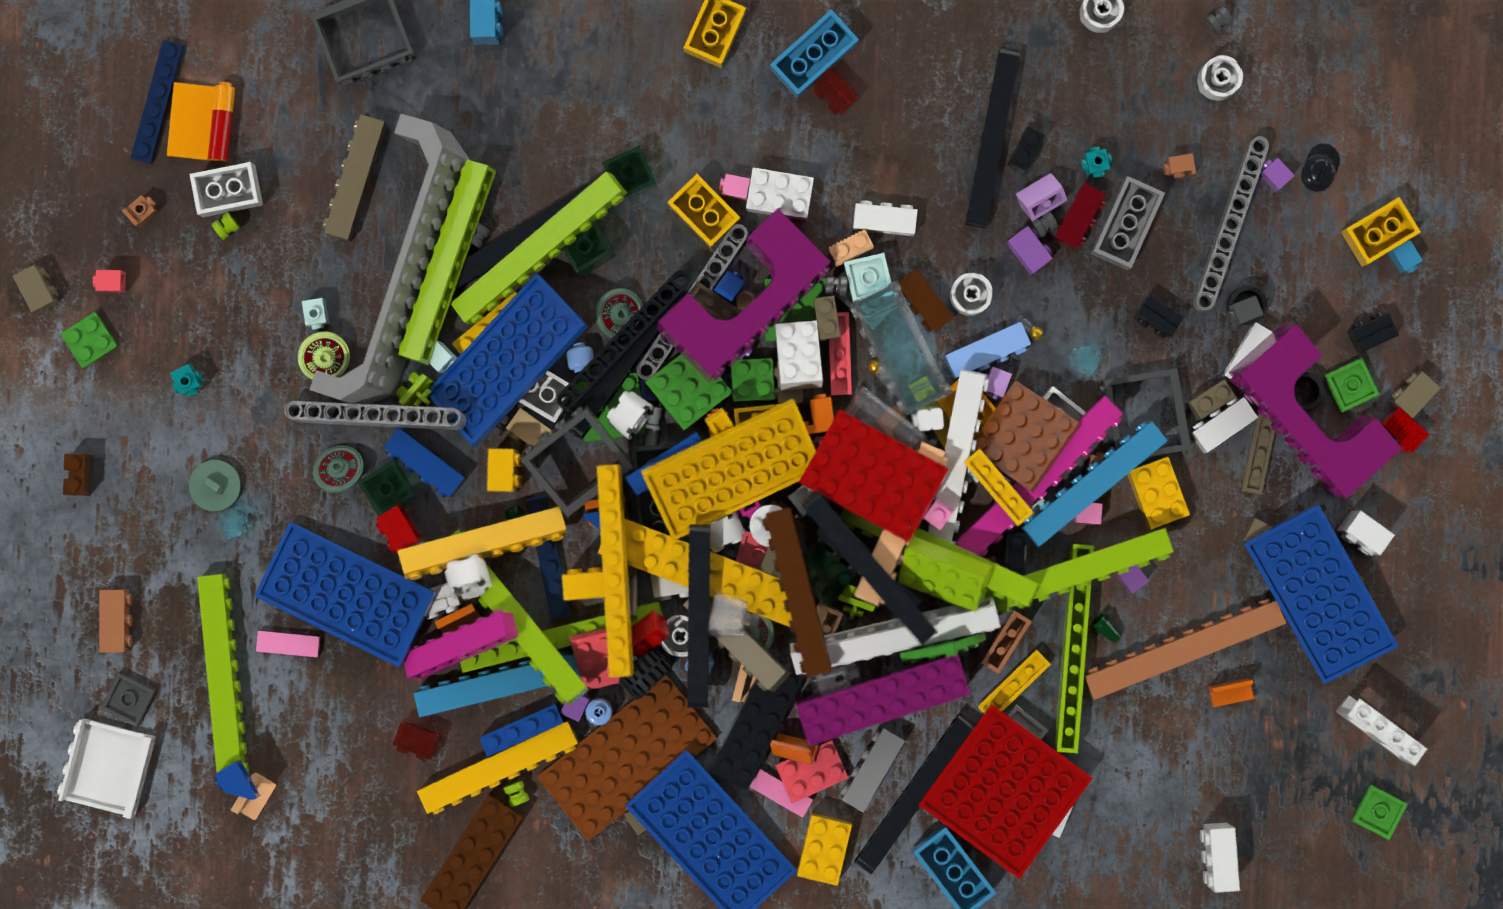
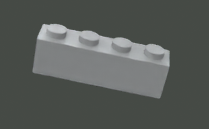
(872, 769)

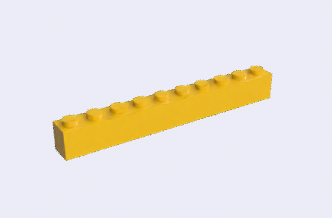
(615, 570)

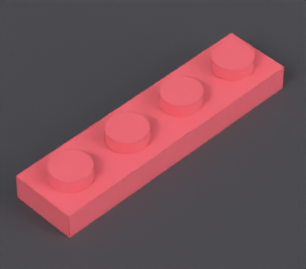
(840, 358)

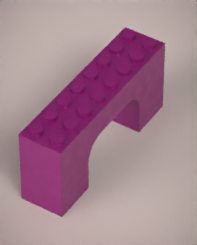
(716, 343)
(1269, 382)
(882, 698)

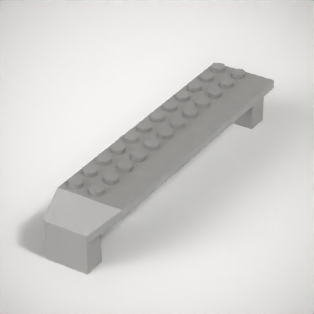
(383, 366)

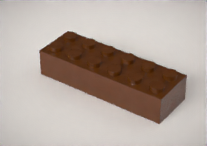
(473, 855)

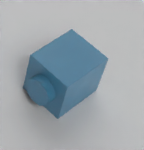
(1405, 257)

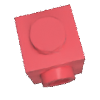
(110, 281)

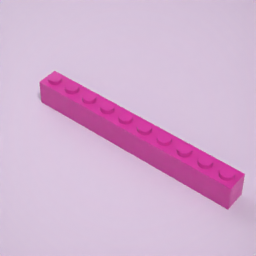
(996, 520)

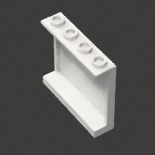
(106, 767)

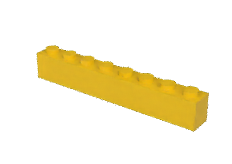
(484, 541)
(498, 766)

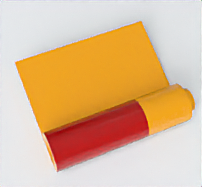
(201, 121)

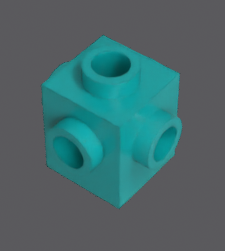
(1089, 165)
(181, 377)

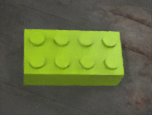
(945, 574)

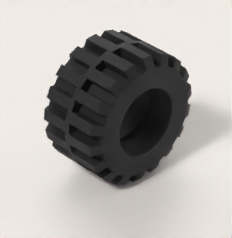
(647, 673)

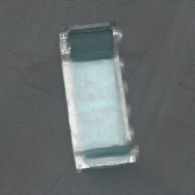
(899, 348)

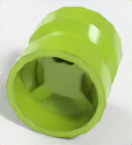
(225, 225)
(517, 798)

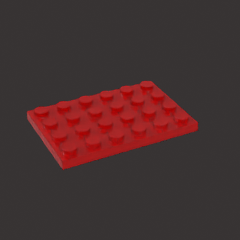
(874, 476)

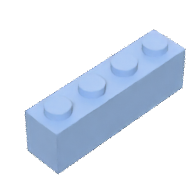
(989, 349)

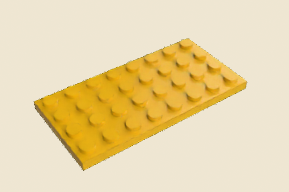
(731, 469)

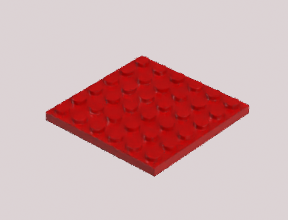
(1005, 791)

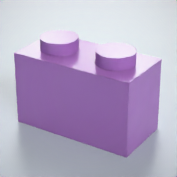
(1030, 250)

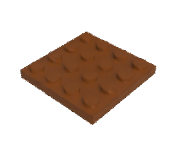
(1025, 435)

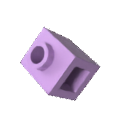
(997, 383)

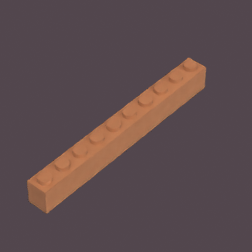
(1184, 649)

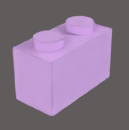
(1041, 197)

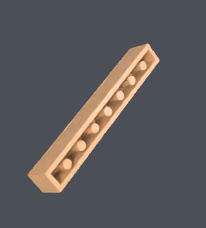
(891, 548)

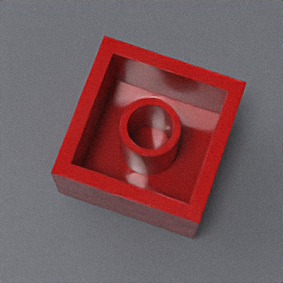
(398, 529)

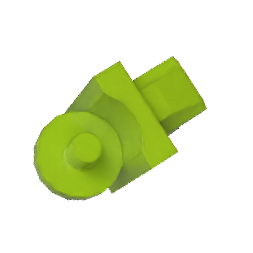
(418, 391)
(848, 597)

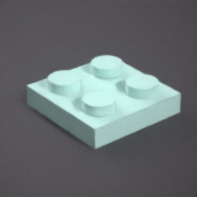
(867, 275)

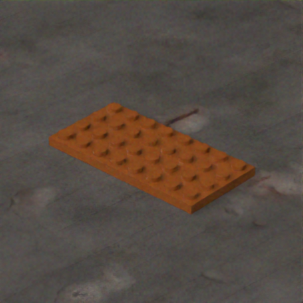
(624, 757)

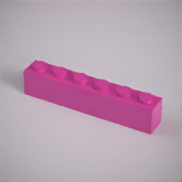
(460, 645)

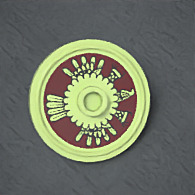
(323, 353)

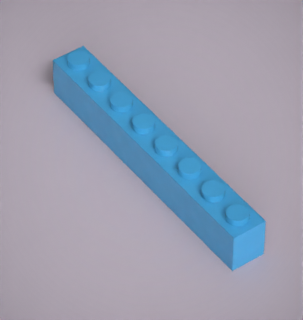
(1094, 483)
(483, 688)

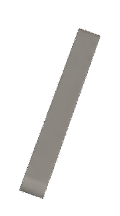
(1237, 216)
(706, 275)
(366, 412)

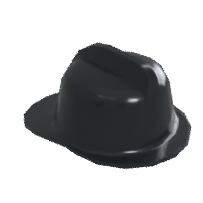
(1320, 167)

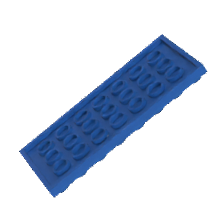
(507, 358)
(1321, 593)
(345, 594)
(710, 835)

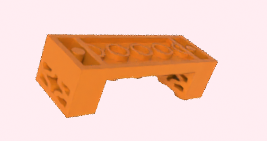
(821, 415)

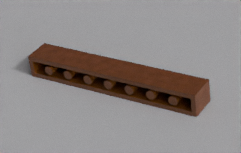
(798, 592)

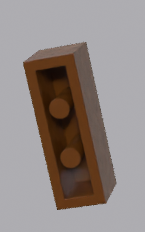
(925, 302)

